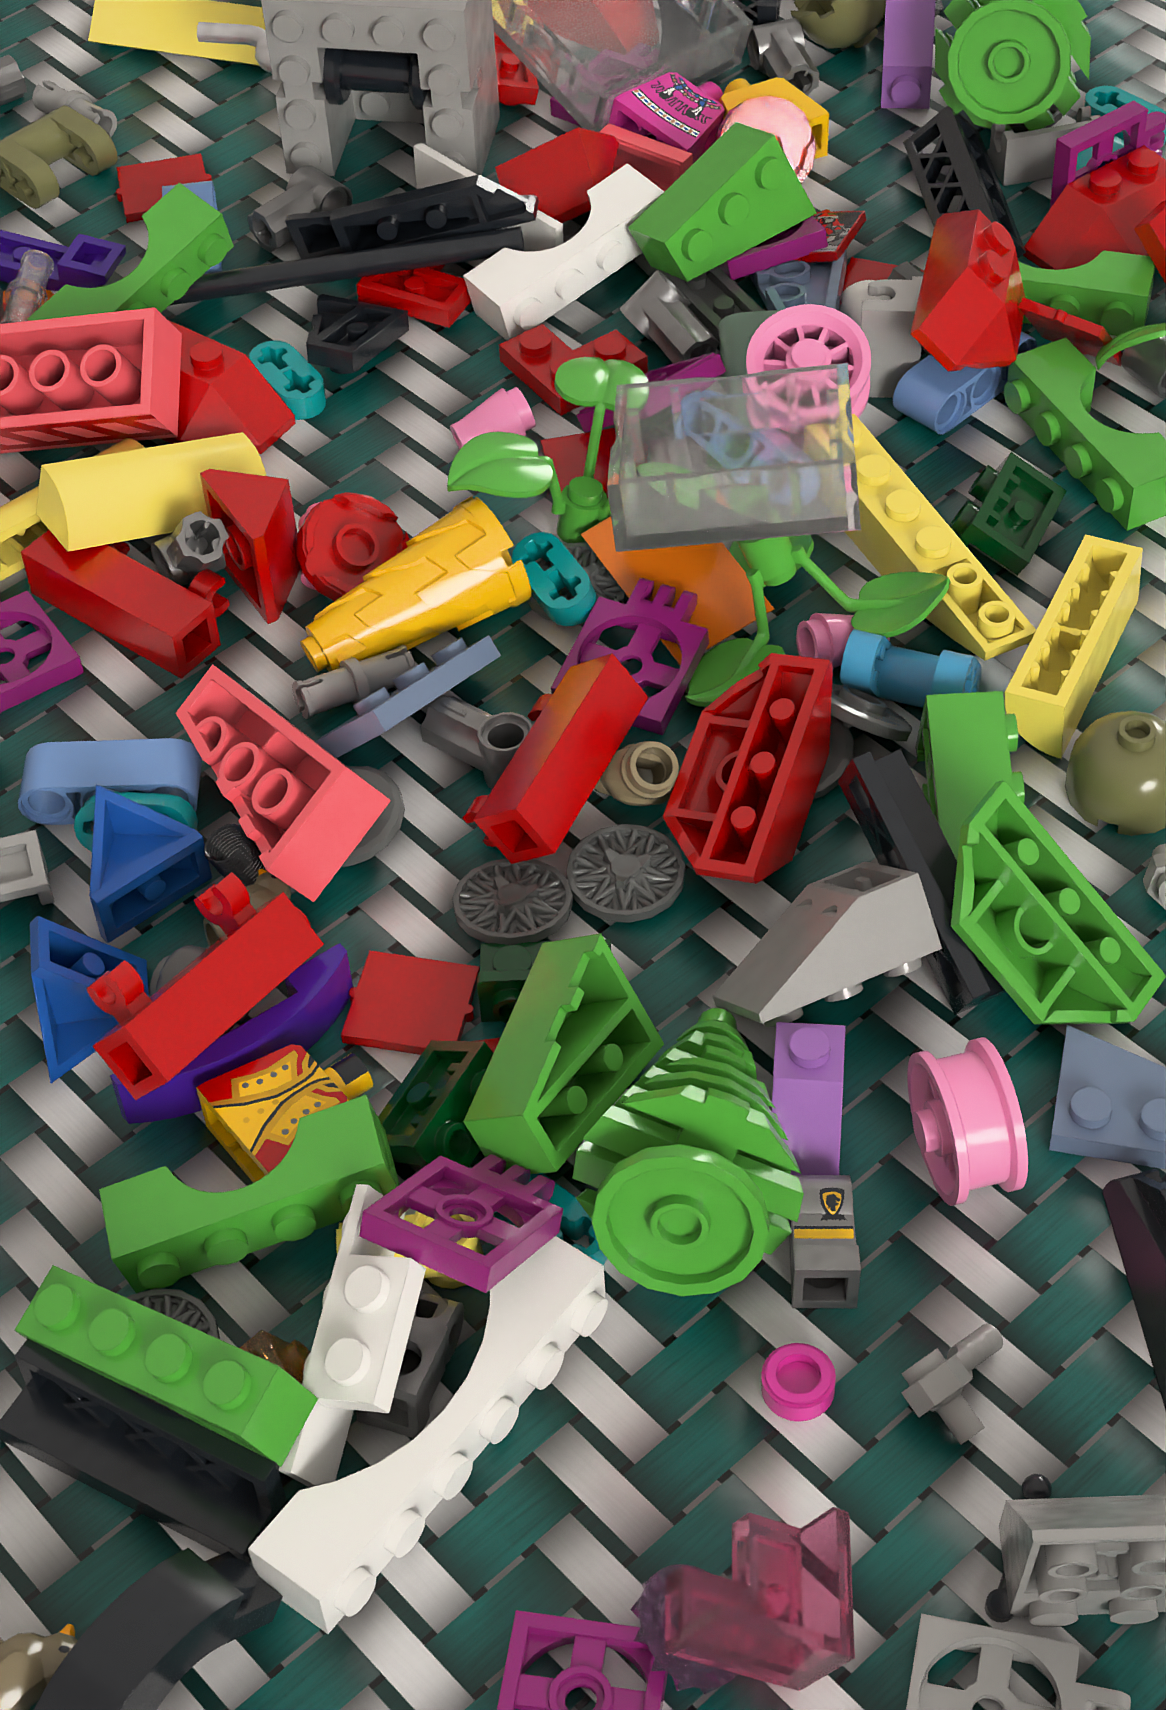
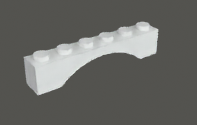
(343, 1533)

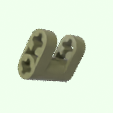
(33, 148)

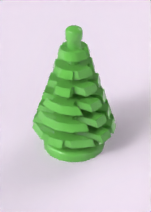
(1012, 59)
(691, 1167)

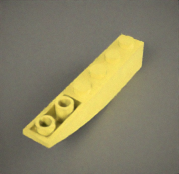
(909, 535)

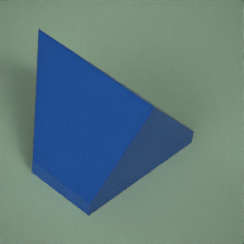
(139, 862)
(60, 973)

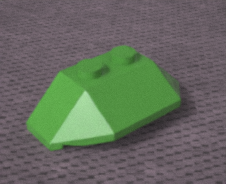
(1043, 922)

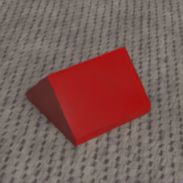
(562, 171)
(260, 532)

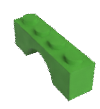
(182, 245)
(1106, 291)
(1122, 469)
(172, 1230)
(170, 1363)

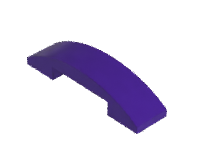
(83, 264)
(314, 1002)

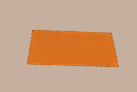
(705, 569)

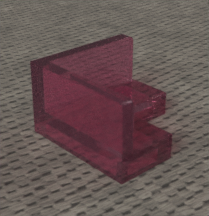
(783, 1610)

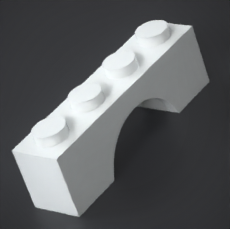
(525, 288)

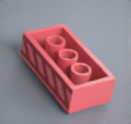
(88, 380)

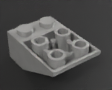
(831, 942)
(1085, 1558)

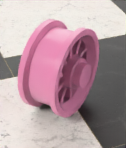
(813, 337)
(967, 1121)

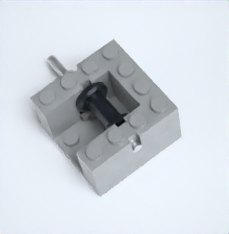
(376, 63)

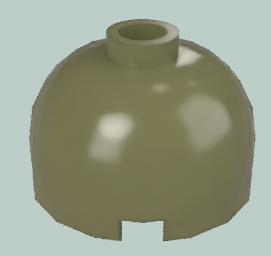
(840, 22)
(1120, 772)

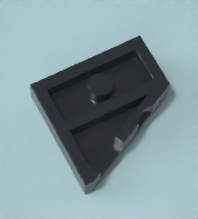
(352, 332)

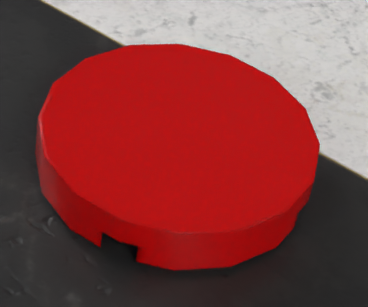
(346, 541)

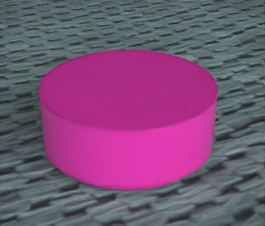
(798, 1382)

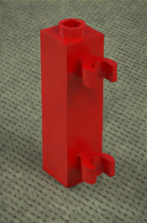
(129, 601)
(559, 760)
(209, 995)

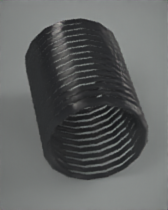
(236, 857)

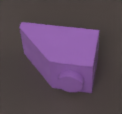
(907, 54)
(810, 1093)

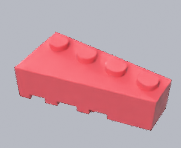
(287, 789)

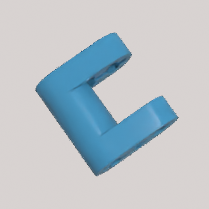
(903, 673)

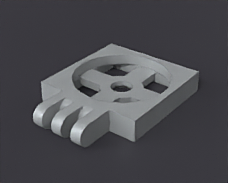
(997, 1651)

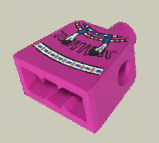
(672, 112)

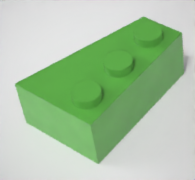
(722, 205)
(965, 753)
(562, 1056)

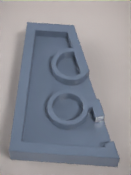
(801, 283)
(415, 690)
(1109, 1103)

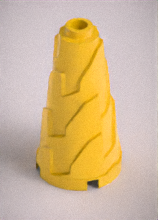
(441, 581)

